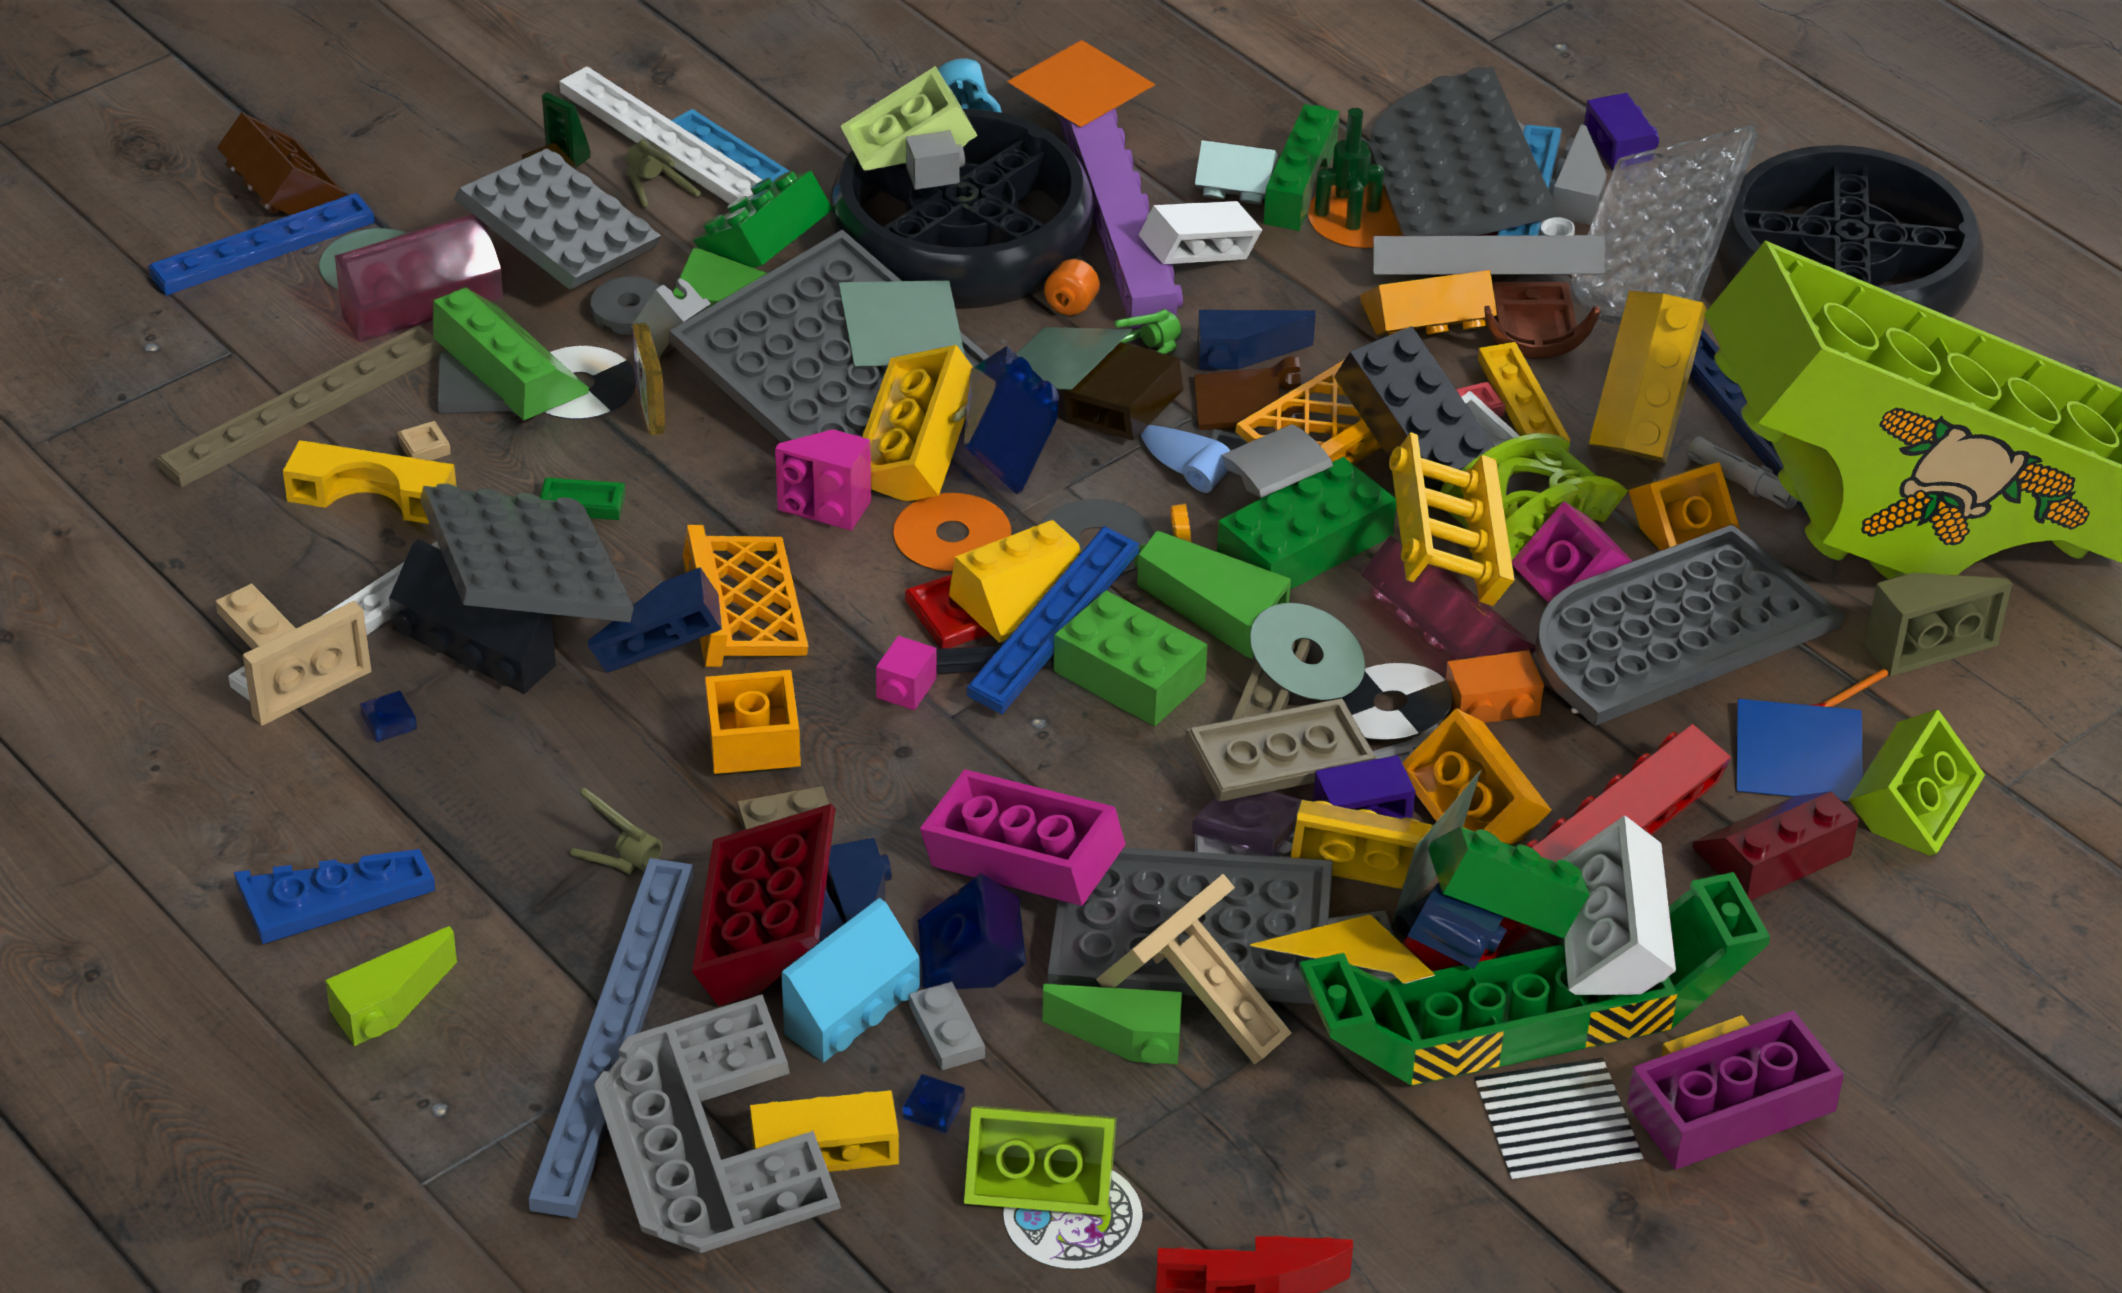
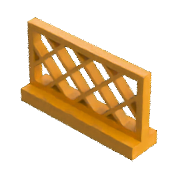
(1346, 440)
(699, 553)

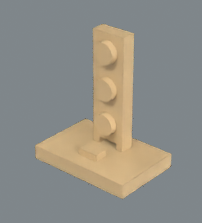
(293, 663)
(1208, 973)

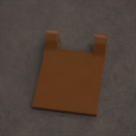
(1235, 395)

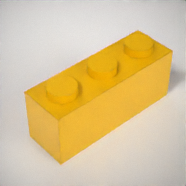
(849, 1129)

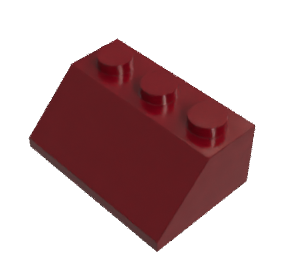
(1782, 842)

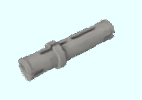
(1756, 479)

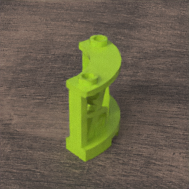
(1568, 482)

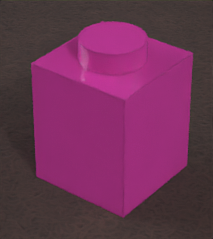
(906, 672)

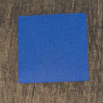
(1798, 749)

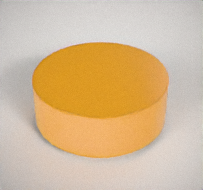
(1180, 522)

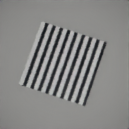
(1558, 1118)

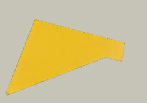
(1363, 942)

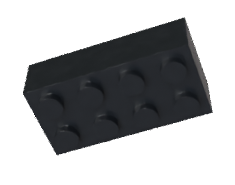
(1405, 391)

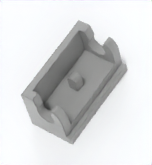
(666, 312)

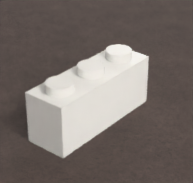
(1200, 232)

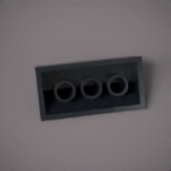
(499, 643)

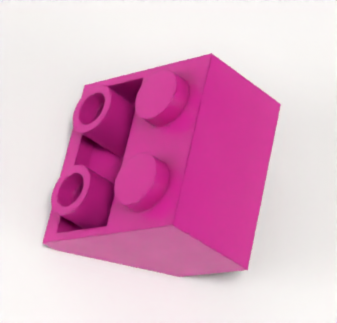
(825, 477)

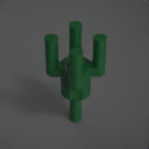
(1350, 175)

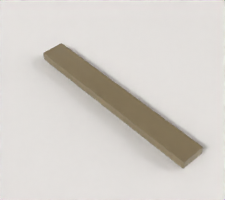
(299, 406)

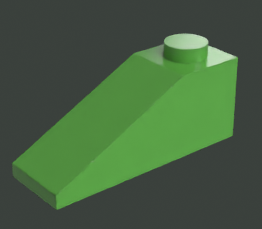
(1120, 1020)

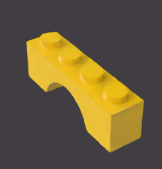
(324, 472)

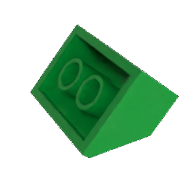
(1508, 879)

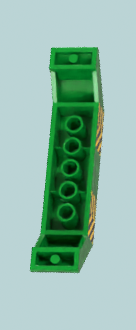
(1521, 1002)

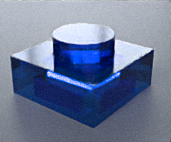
(388, 716)
(934, 1103)

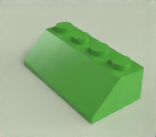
(503, 354)

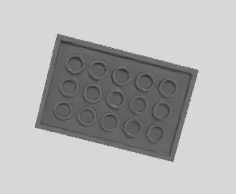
(525, 553)
(1151, 885)

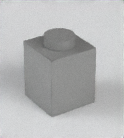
(933, 159)

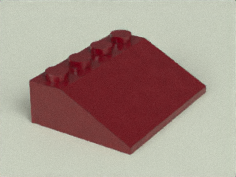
(762, 903)

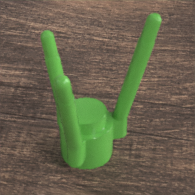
(1158, 331)

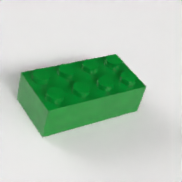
(1310, 523)

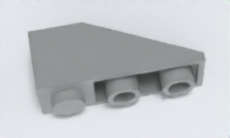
(1579, 180)

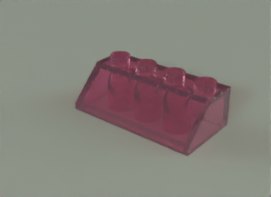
(397, 279)
(1442, 607)

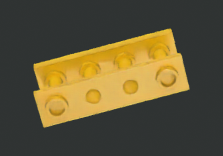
(1480, 507)

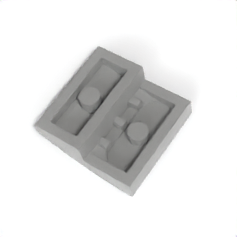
(1277, 460)

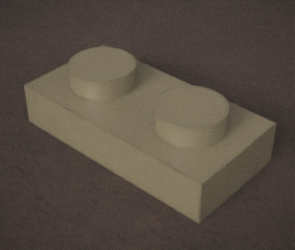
(778, 806)

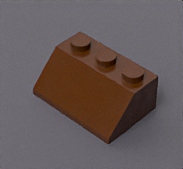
(276, 167)

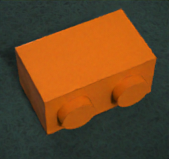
(1496, 686)

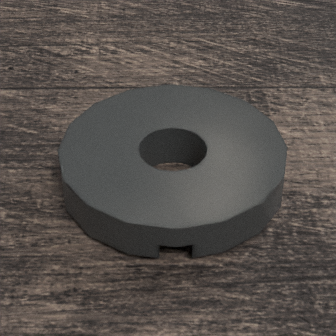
(613, 295)

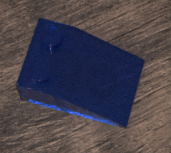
(1009, 416)

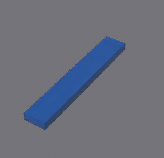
(261, 243)
(1033, 639)

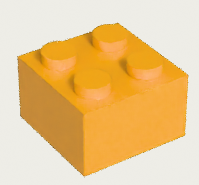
(753, 721)

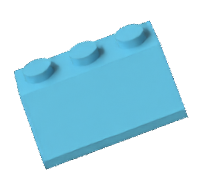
(849, 982)

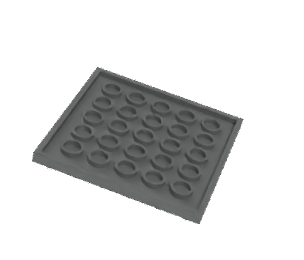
(787, 344)

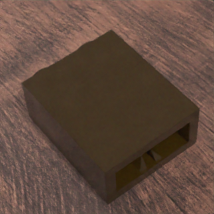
(1124, 391)

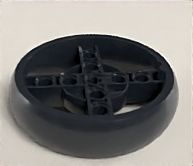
(1855, 221)
(974, 227)

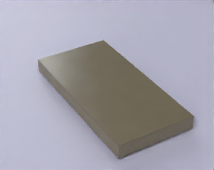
(1276, 748)

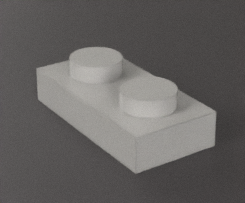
(946, 1026)

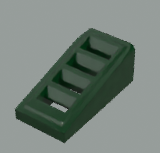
(564, 128)

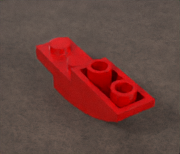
(1274, 1266)

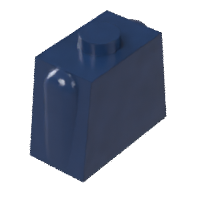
(1457, 928)

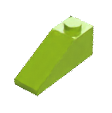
(389, 987)

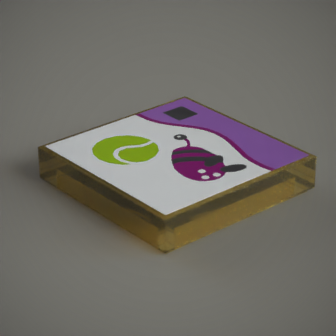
(648, 378)

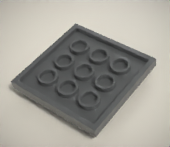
(558, 218)

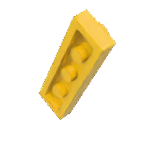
(1519, 390)

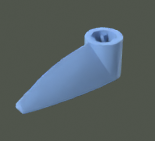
(1188, 454)

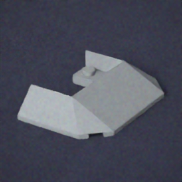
(667, 1145)

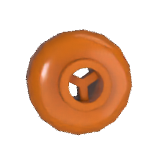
(1074, 285)

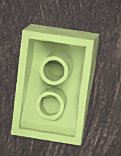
(914, 109)

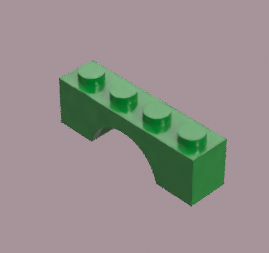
(1294, 176)

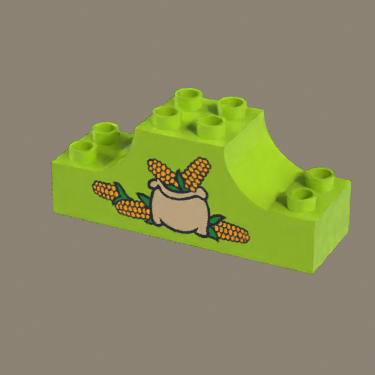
(1915, 427)

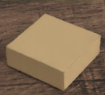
(424, 442)

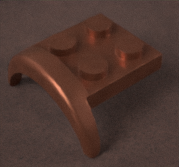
(1538, 318)

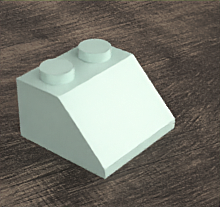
(1234, 171)

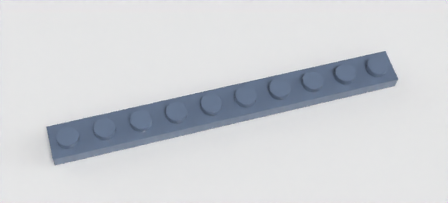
(619, 1014)

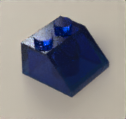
(972, 937)

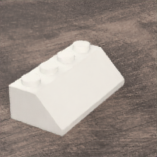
(1624, 927)

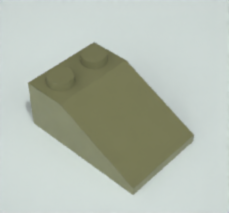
(1934, 618)

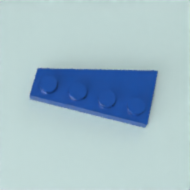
(315, 897)

